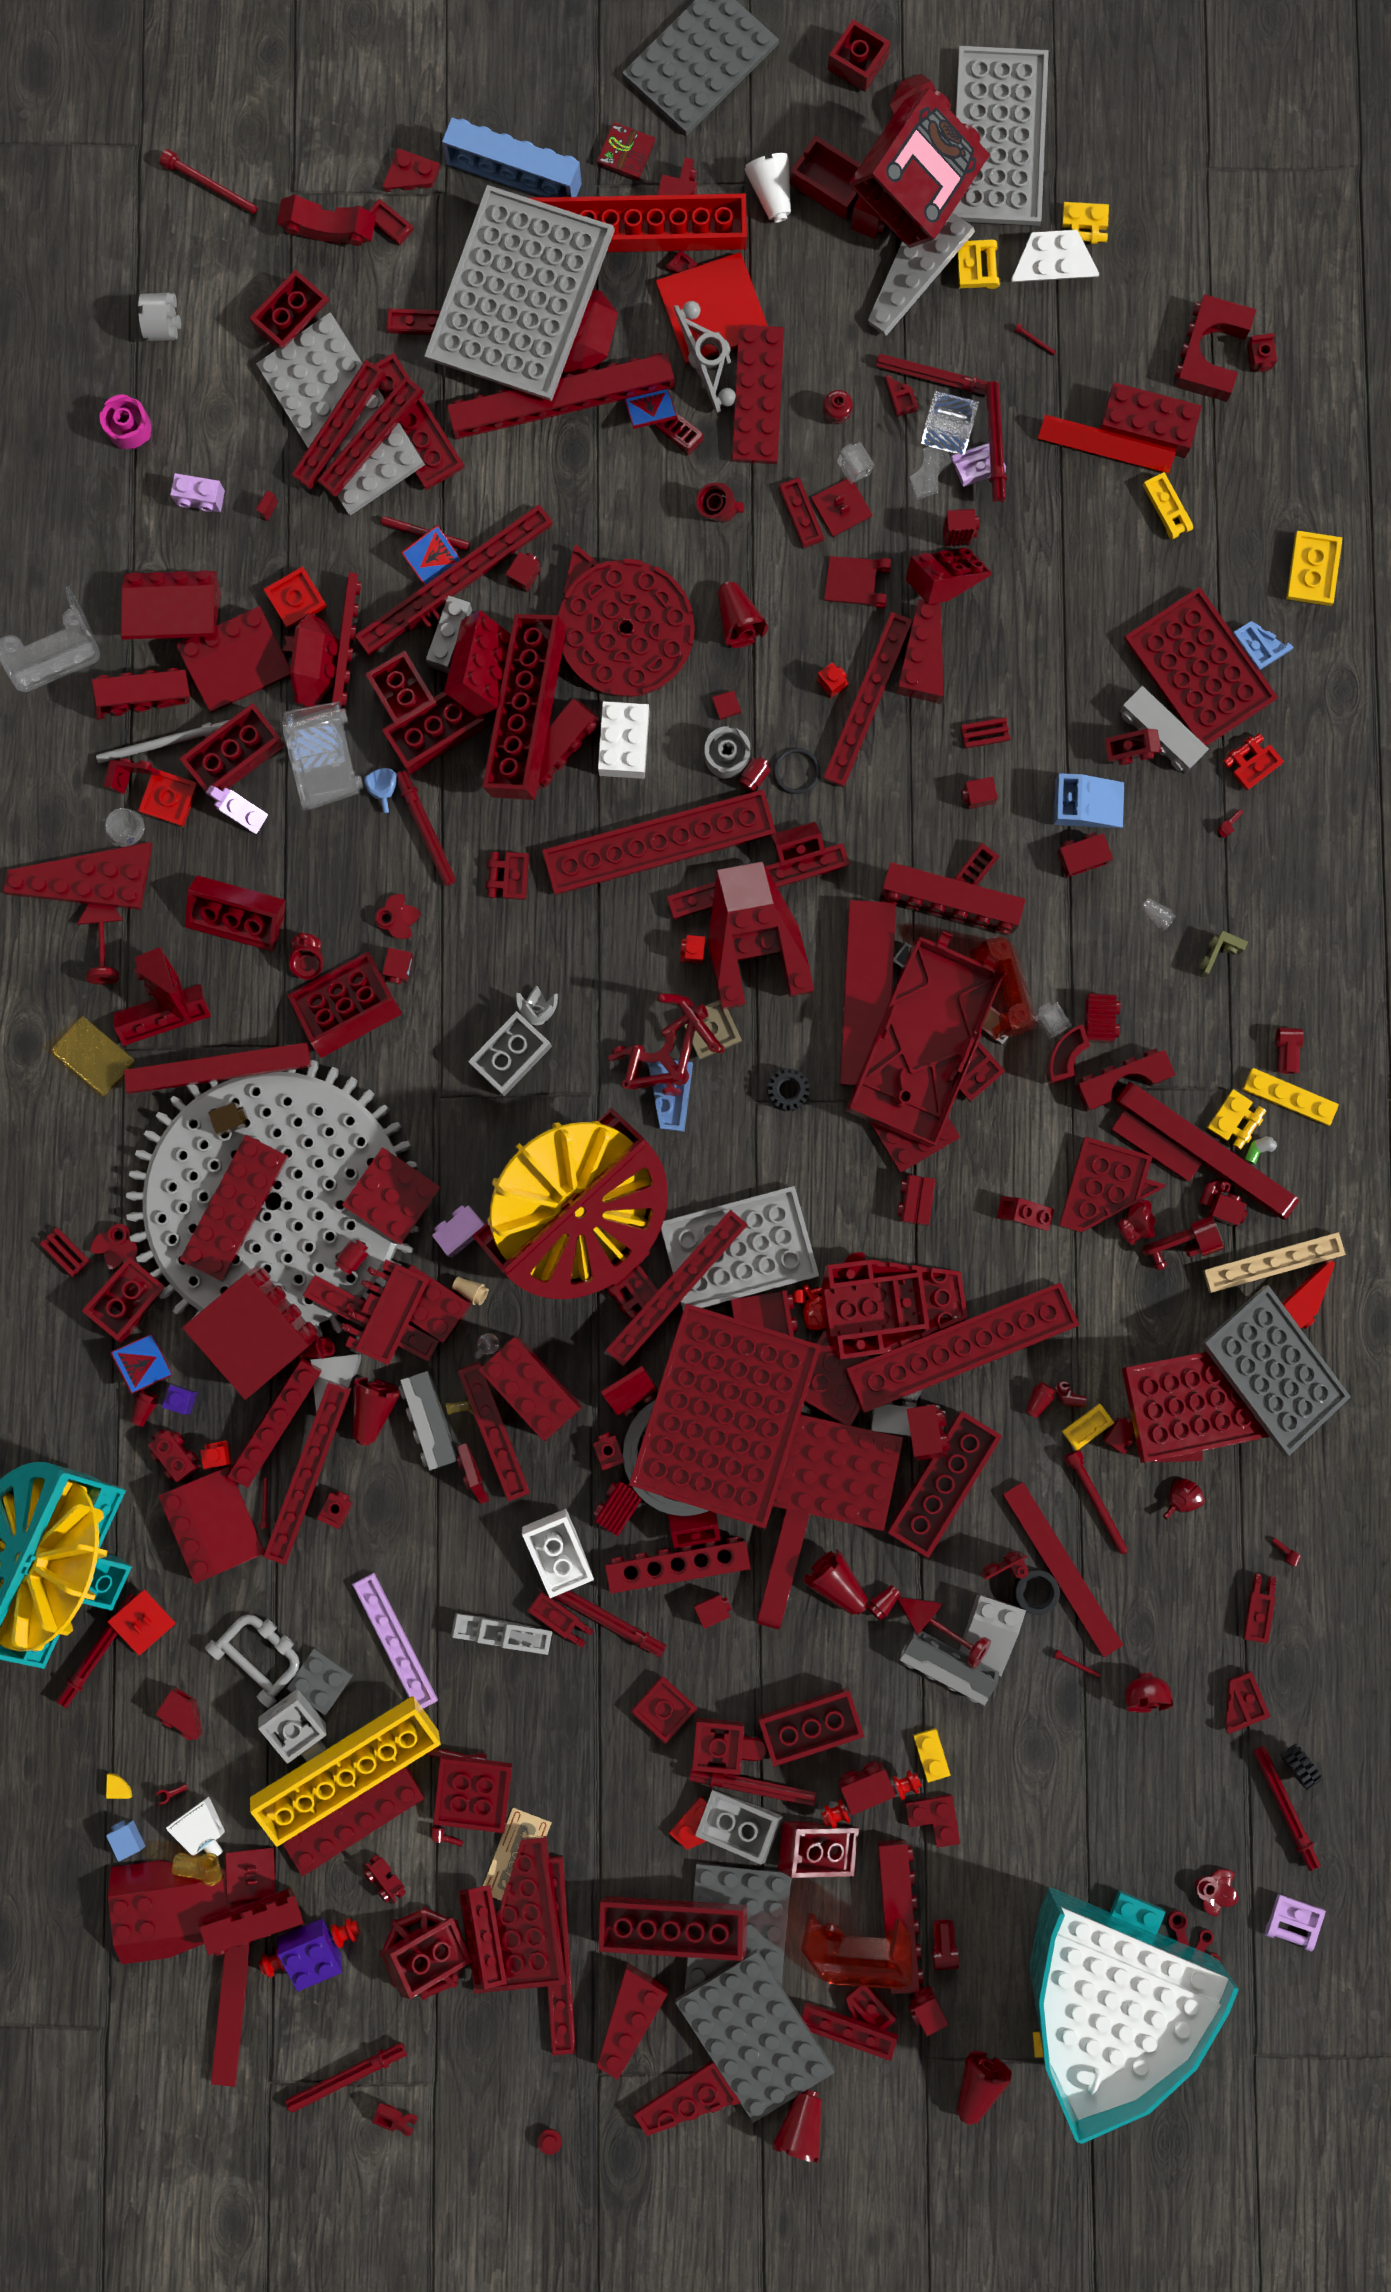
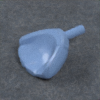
(381, 785)

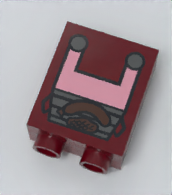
(920, 167)

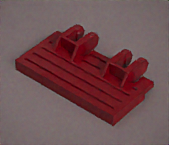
(387, 1313)

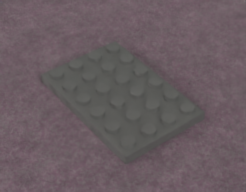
(700, 60)
(1276, 1370)
(767, 1902)
(755, 2035)

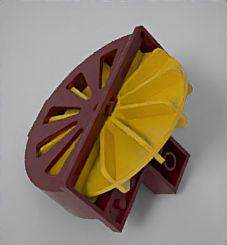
(576, 1208)

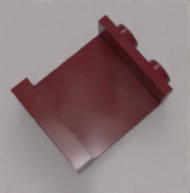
(767, 1311)

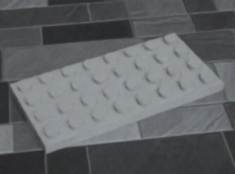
(1005, 102)
(310, 381)

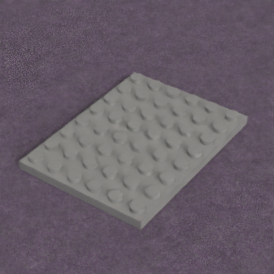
(519, 292)

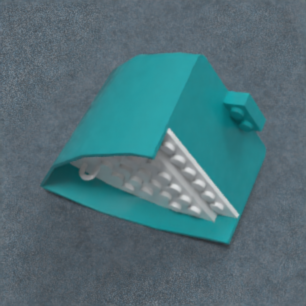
(1120, 2008)

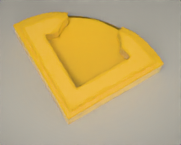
(117, 1787)

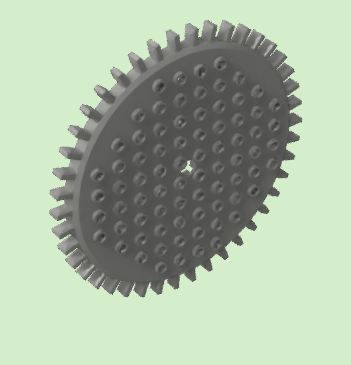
(306, 1095)

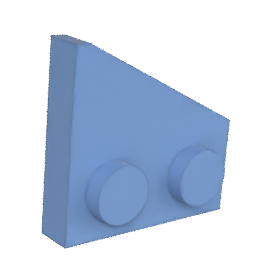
(1261, 644)

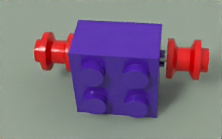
(310, 1952)

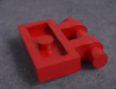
(1257, 767)

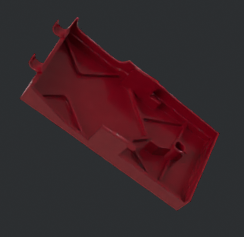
(925, 1040)

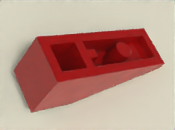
(1307, 1298)

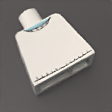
(198, 1829)

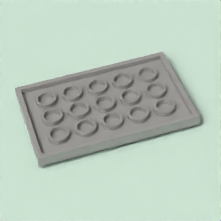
(763, 1257)

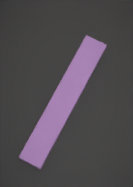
(394, 1640)

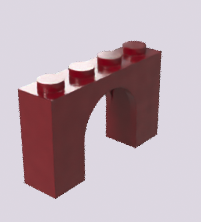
(1198, 374)

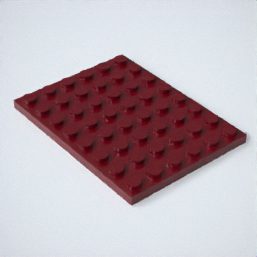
(725, 1415)

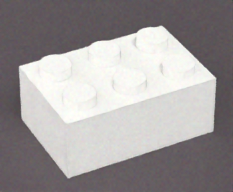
(623, 740)

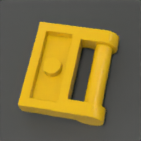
(970, 265)

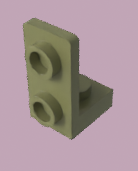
(1231, 945)

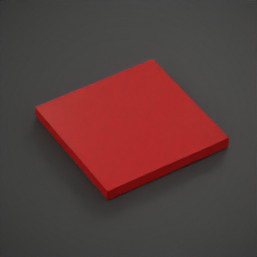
(724, 299)

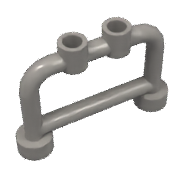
(282, 1644)

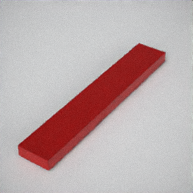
(1107, 443)

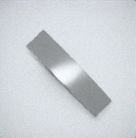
(501, 1633)

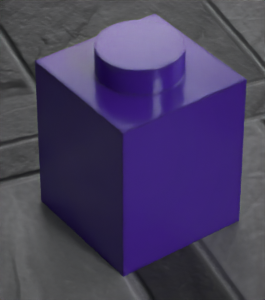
(179, 1399)

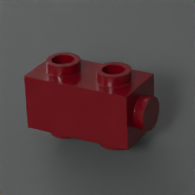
(174, 1456)

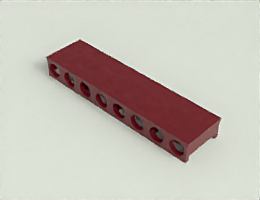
(866, 981)

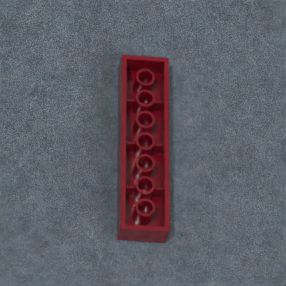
(524, 706)

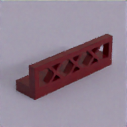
(482, 1937)

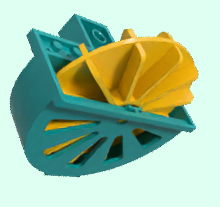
(53, 1556)

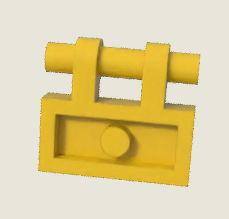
(1086, 216)
(1229, 1116)

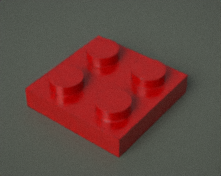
(295, 597)
(168, 798)

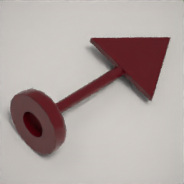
(101, 914)
(921, 1613)

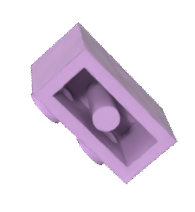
(197, 493)

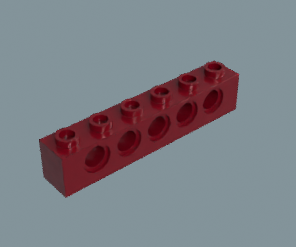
(620, 1582)

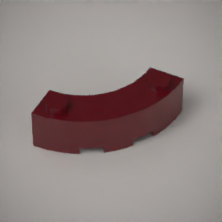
(340, 226)

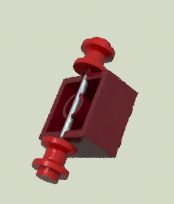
(868, 1789)

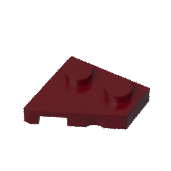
(410, 172)
(1244, 1703)
(869, 2007)

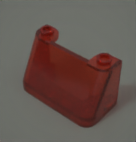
(1021, 1012)

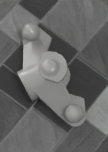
(691, 311)

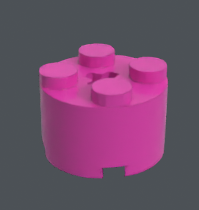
(122, 433)

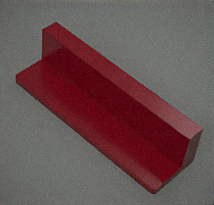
(153, 1019)

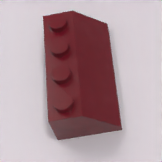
(234, 913)

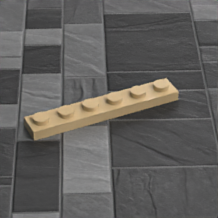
(1274, 1262)

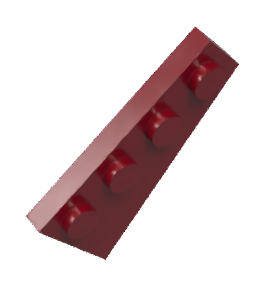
(693, 2096)

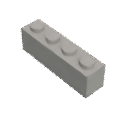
(1175, 739)

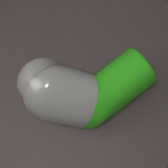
(1259, 1146)

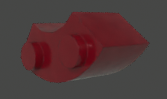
(1064, 1053)

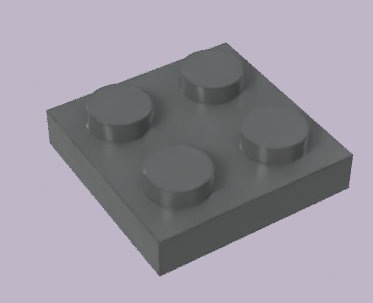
(320, 1681)

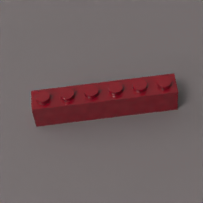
(898, 1899)

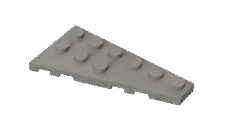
(915, 271)

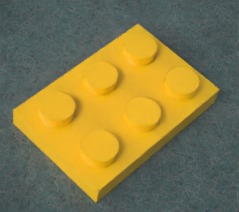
(1314, 568)

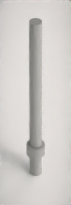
(206, 730)

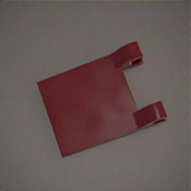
(854, 580)

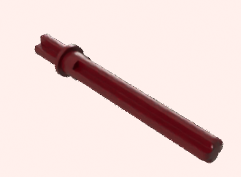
(932, 374)
(995, 442)
(426, 830)
(612, 1622)
(79, 1677)
(754, 1787)
(1301, 1839)
(346, 2077)

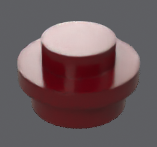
(549, 2141)

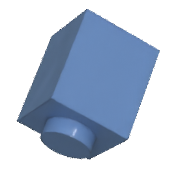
(125, 1839)

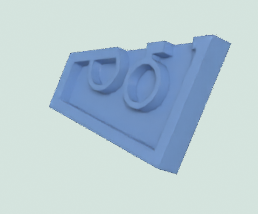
(671, 1109)

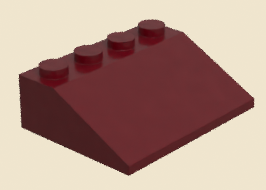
(169, 604)
(236, 660)
(344, 1004)
(211, 1525)

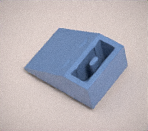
(1088, 801)

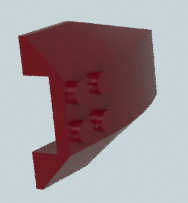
(887, 1305)
(160, 1912)

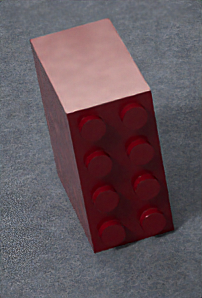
(251, 1331)
(531, 1388)

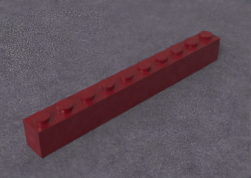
(571, 395)

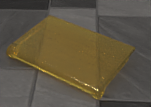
(92, 1056)

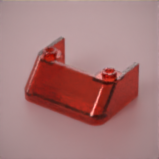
(858, 1958)

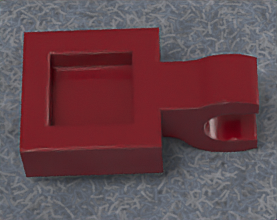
(391, 2119)

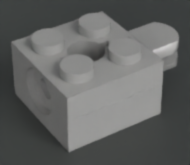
(294, 1728)

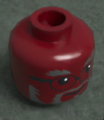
(837, 407)

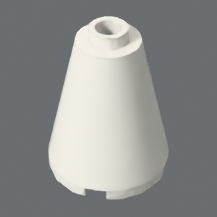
(771, 184)

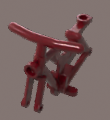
(677, 1073)

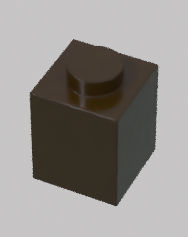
(228, 1118)

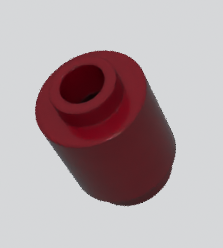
(754, 773)
(352, 1256)

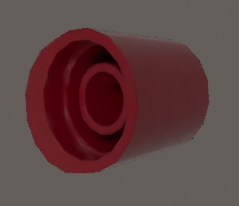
(718, 502)

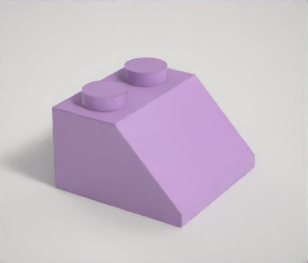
(458, 1231)

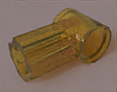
(199, 1867)

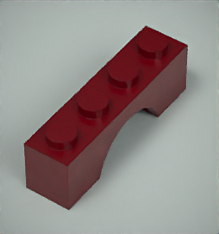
(1152, 1069)

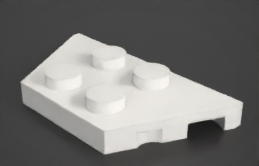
(1054, 257)

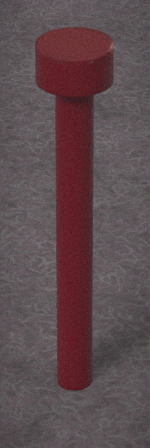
(1018, 328)
(264, 1524)
(1058, 1654)

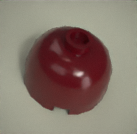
(1147, 1694)

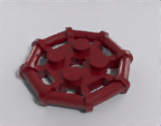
(399, 1927)

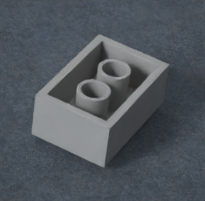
(510, 1053)

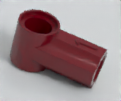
(1289, 1043)
(944, 1951)

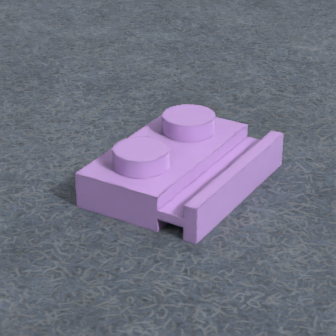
(973, 465)

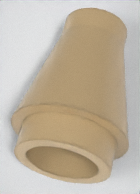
(472, 1291)

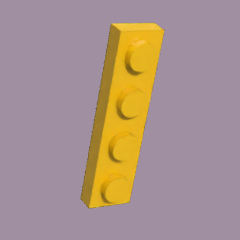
(1290, 1097)

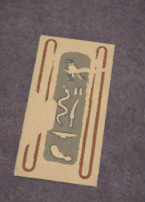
(519, 1826)

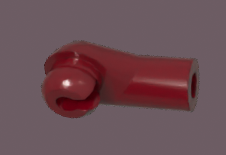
(1214, 1188)
(1067, 1397)

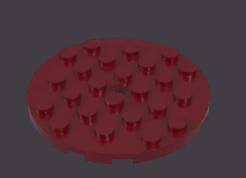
(631, 594)

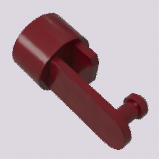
(1205, 1233)

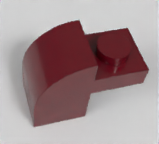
(680, 186)

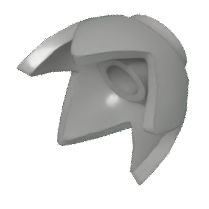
(536, 1008)

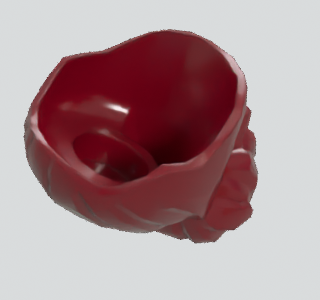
(306, 957)
(1138, 1223)

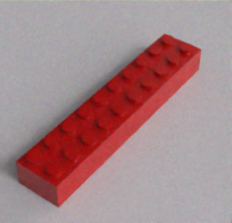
(665, 220)

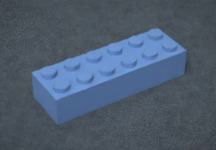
(510, 161)

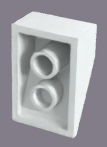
(557, 1553)

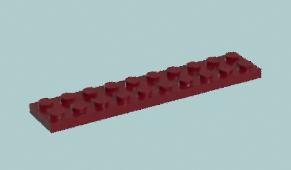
(659, 842)
(962, 1347)

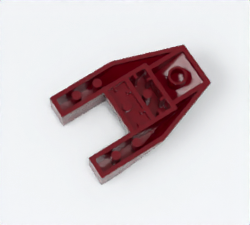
(753, 922)

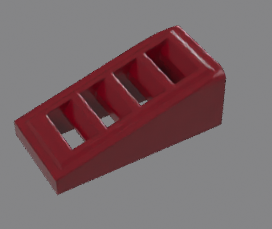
(686, 447)
(982, 847)

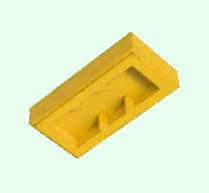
(1087, 1427)

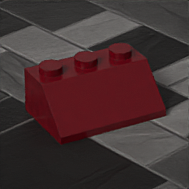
(288, 310)

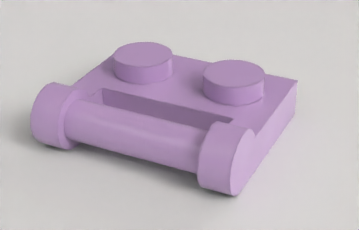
(1296, 1914)

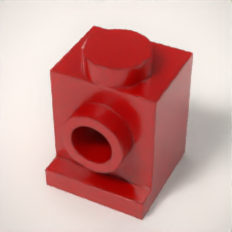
(832, 679)
(692, 949)
(216, 1454)

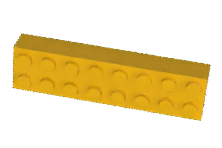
(344, 1771)

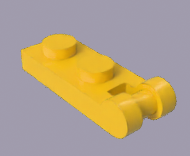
(1167, 505)

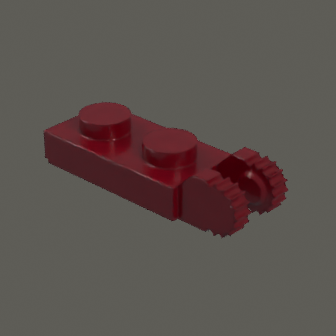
(1260, 1610)
(558, 1618)

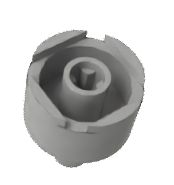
(159, 317)
(731, 740)

